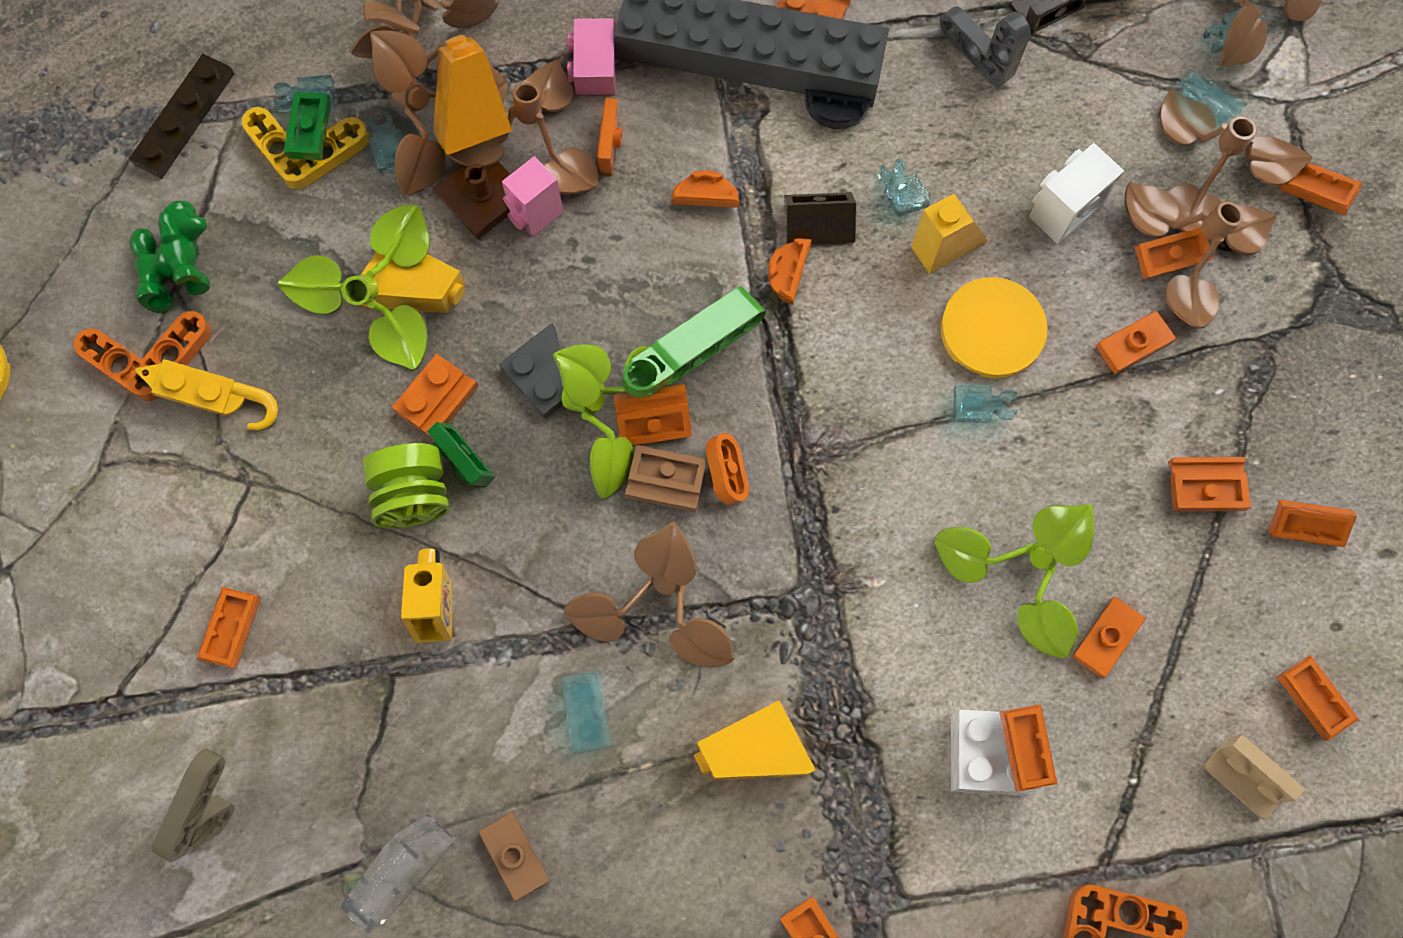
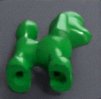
(173, 258)

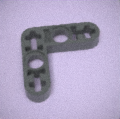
(993, 57)

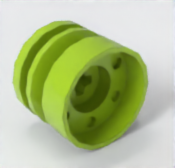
(405, 485)

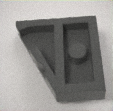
(536, 371)

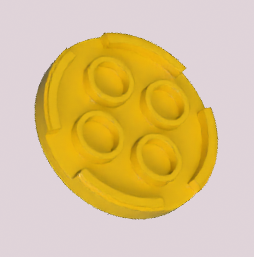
(994, 327)

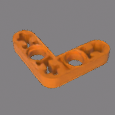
(129, 378)
(1108, 914)

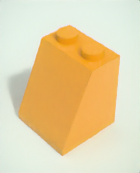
(466, 97)

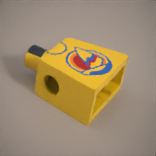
(427, 599)

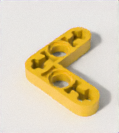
(283, 165)

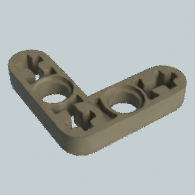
(193, 813)

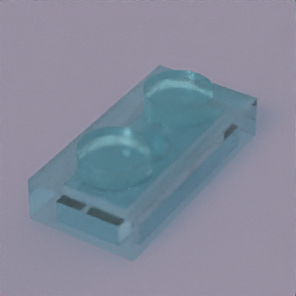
(1223, 102)
(586, 712)

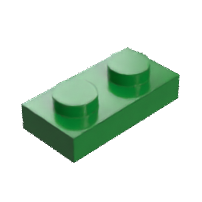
(307, 126)
(453, 446)

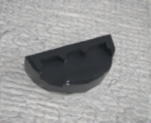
(835, 110)

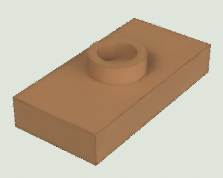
(514, 856)

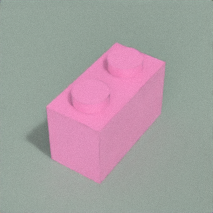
(594, 57)
(532, 197)

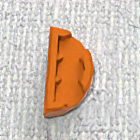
(705, 189)
(787, 268)

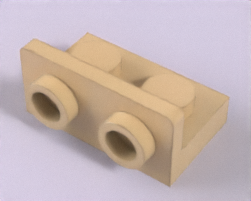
(1252, 776)

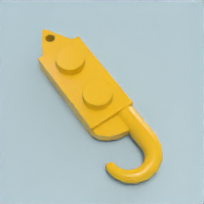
(206, 391)

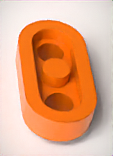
(727, 469)

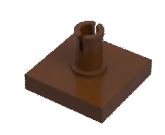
(475, 196)

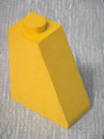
(945, 234)
(425, 286)
(755, 748)

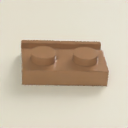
(665, 478)

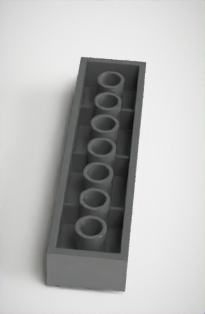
(754, 44)

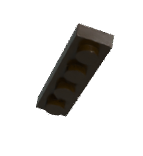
(181, 116)

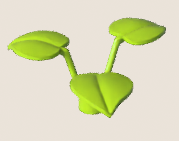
(317, 287)
(582, 375)
(1062, 536)

